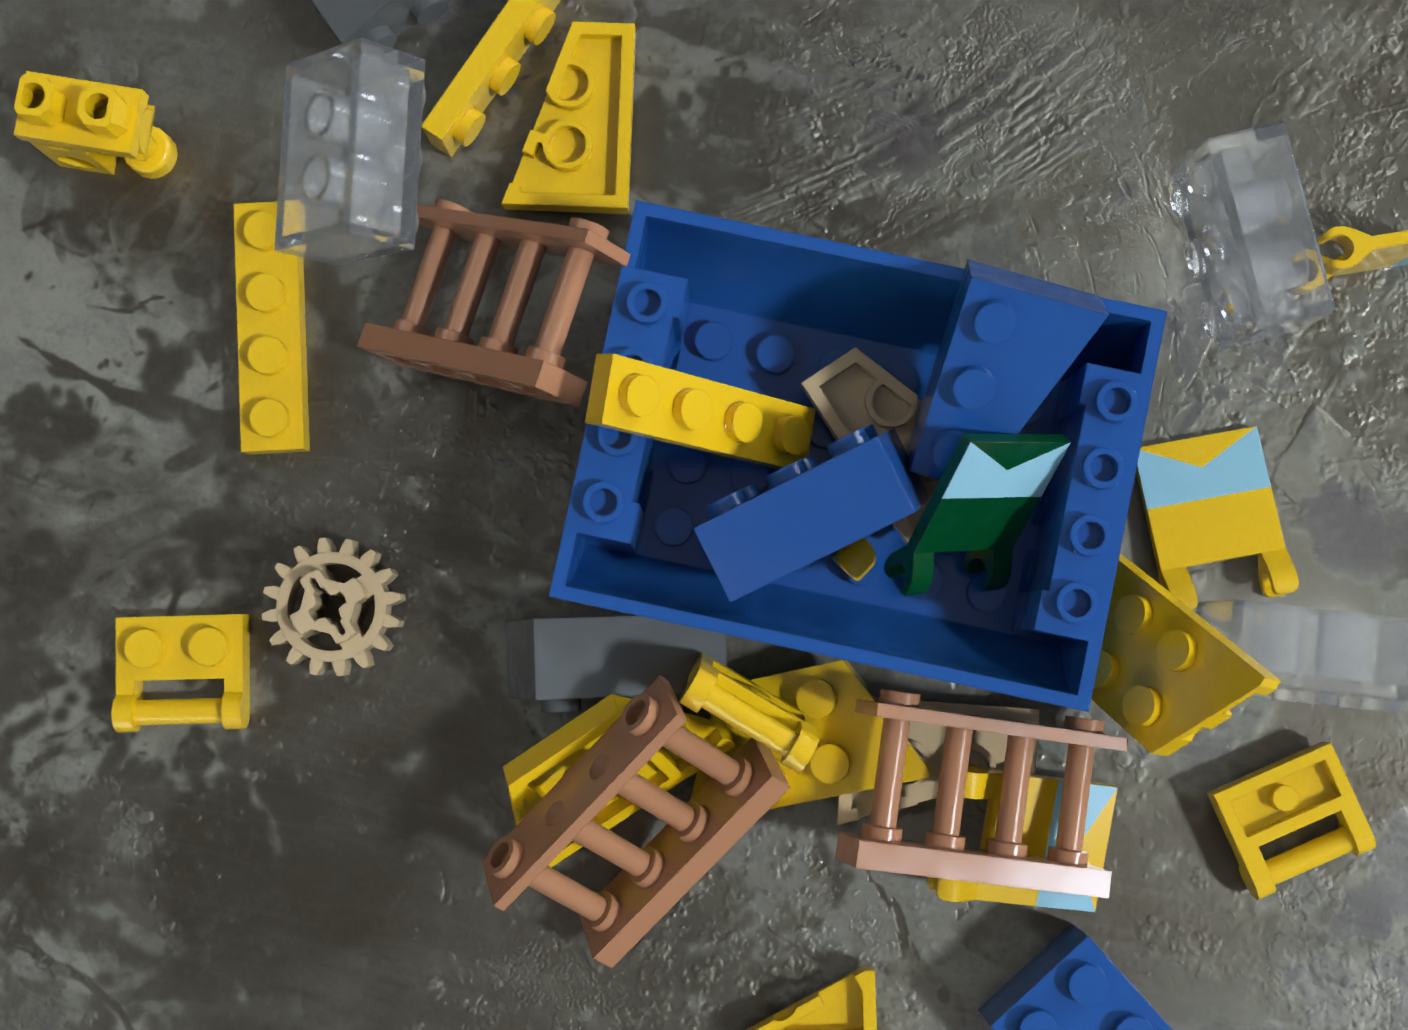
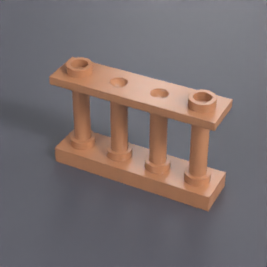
(495, 358)
(943, 849)
(673, 861)

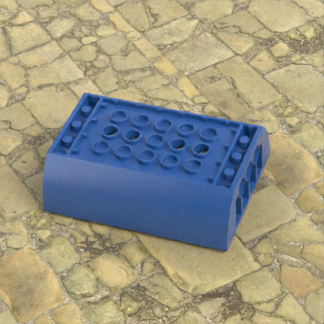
(766, 316)

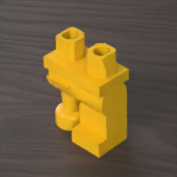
(92, 125)

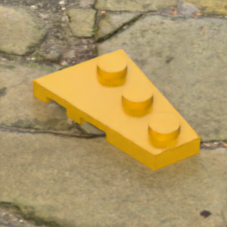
(583, 133)

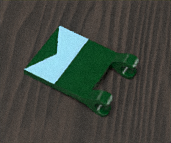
(980, 507)

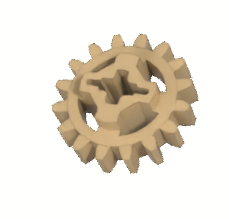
(310, 620)

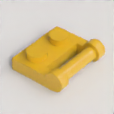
(181, 651)
(752, 711)
(1282, 801)

